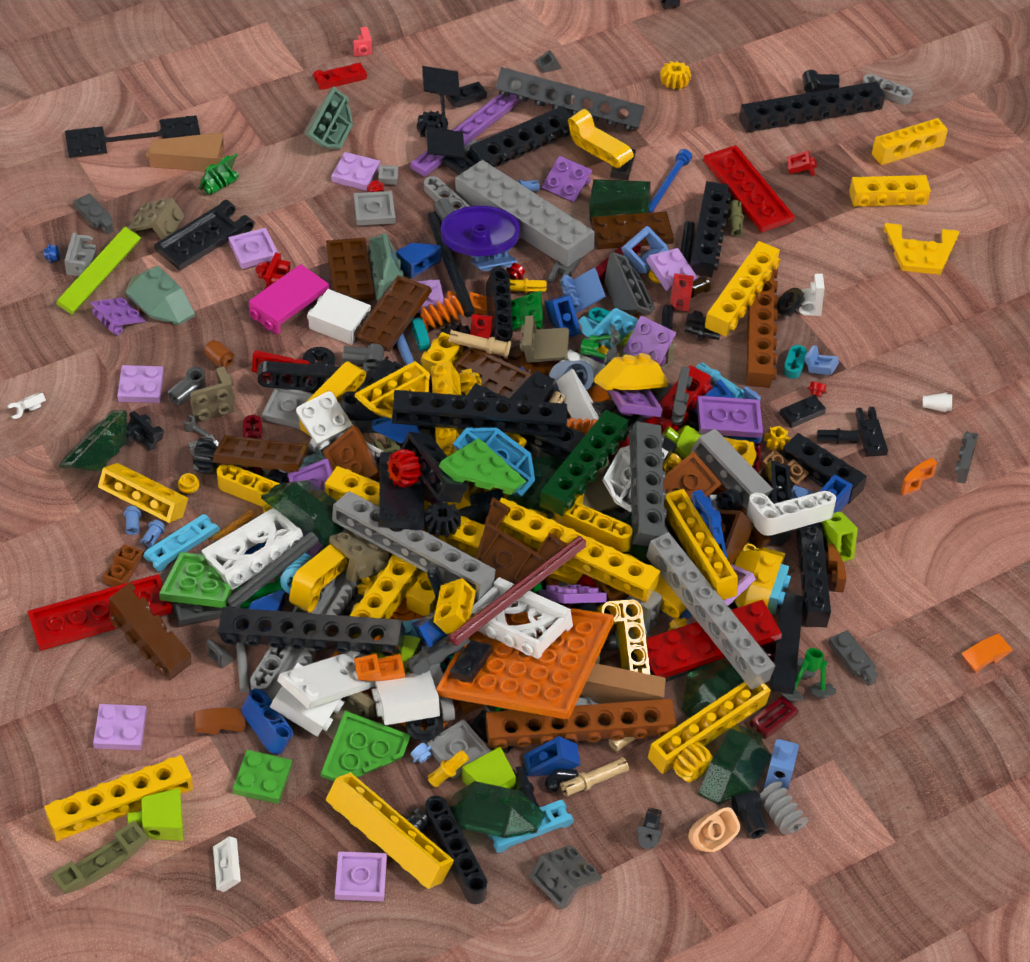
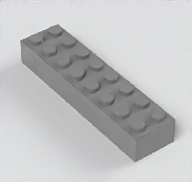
(539, 220)

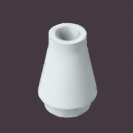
(939, 402)

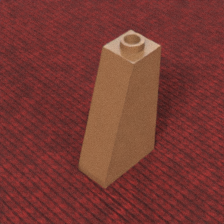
(186, 152)
(617, 685)

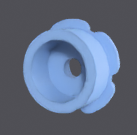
(421, 753)

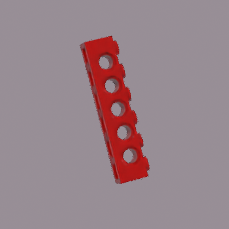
(699, 387)

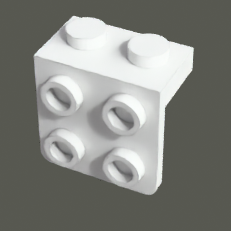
(323, 420)

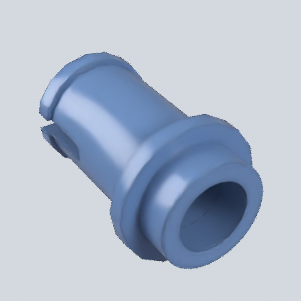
(532, 185)
(132, 517)
(155, 529)

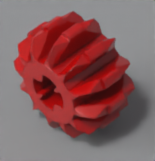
(404, 468)

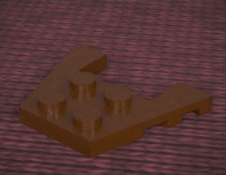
(507, 554)

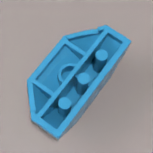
(505, 447)

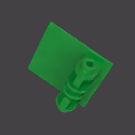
(219, 175)
(527, 306)

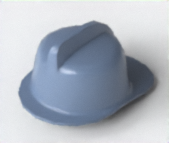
(582, 369)

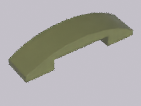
(102, 861)

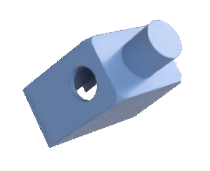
(782, 760)

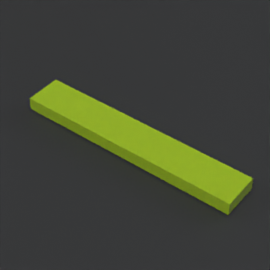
(98, 270)

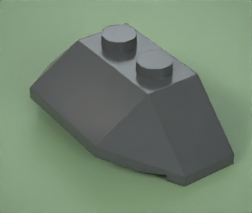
(627, 287)

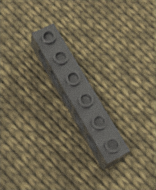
(647, 483)

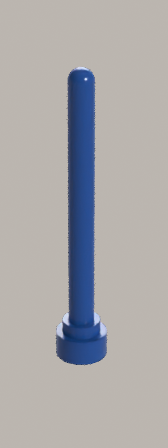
(682, 158)

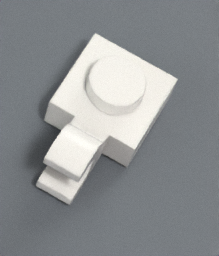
(31, 402)

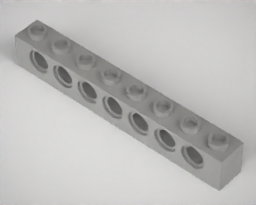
(412, 545)
(710, 611)

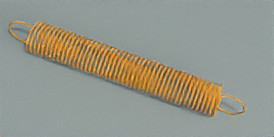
(248, 515)

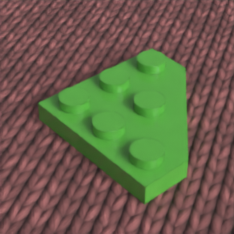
(483, 467)
(195, 583)
(363, 747)

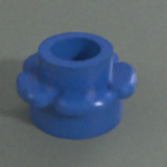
(51, 253)

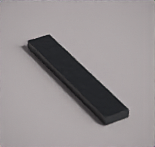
(788, 646)

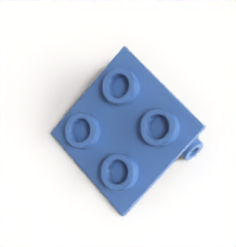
(487, 263)
(583, 290)

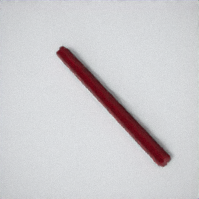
(517, 591)

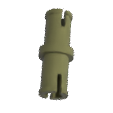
(736, 218)

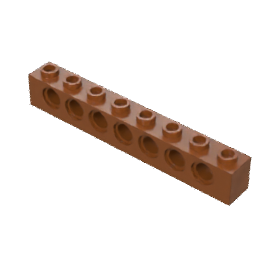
(761, 336)
(590, 715)

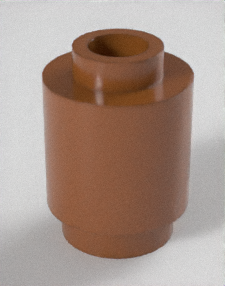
(219, 354)

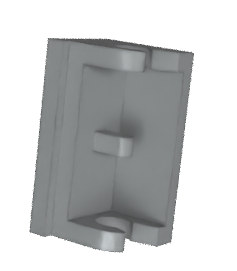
(79, 254)

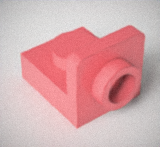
(363, 45)

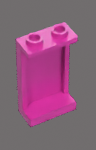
(286, 297)

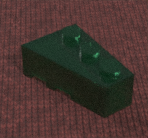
(619, 197)

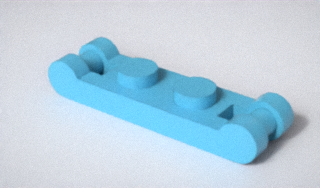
(181, 541)
(548, 824)

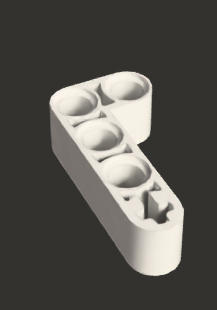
(789, 514)

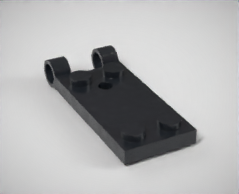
(199, 239)
(399, 505)

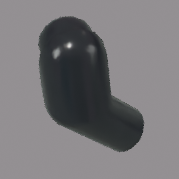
(559, 775)

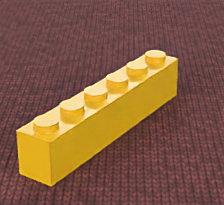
(389, 830)

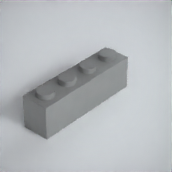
(729, 466)

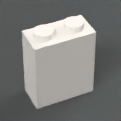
(338, 316)
(406, 698)
(310, 719)

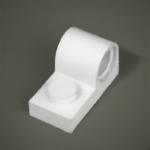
(813, 297)

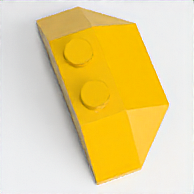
(631, 373)
(380, 395)
(764, 565)

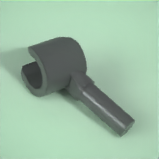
(192, 426)

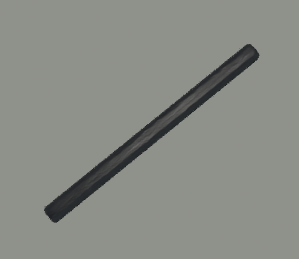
(451, 266)

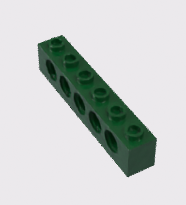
(584, 463)

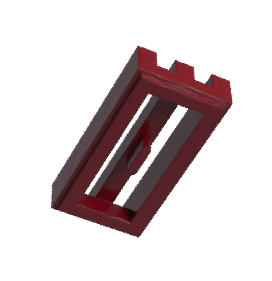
(778, 724)

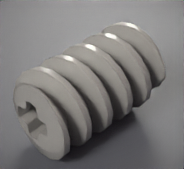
(781, 809)

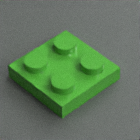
(262, 776)

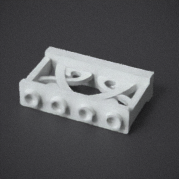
(233, 546)
(519, 636)

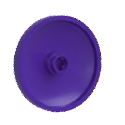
(480, 230)

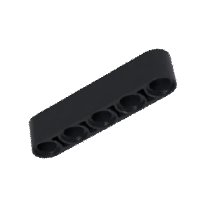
(499, 304)
(297, 371)
(462, 858)

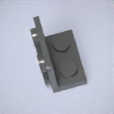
(562, 874)

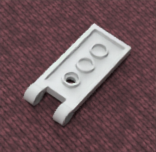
(325, 680)

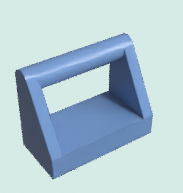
(656, 246)

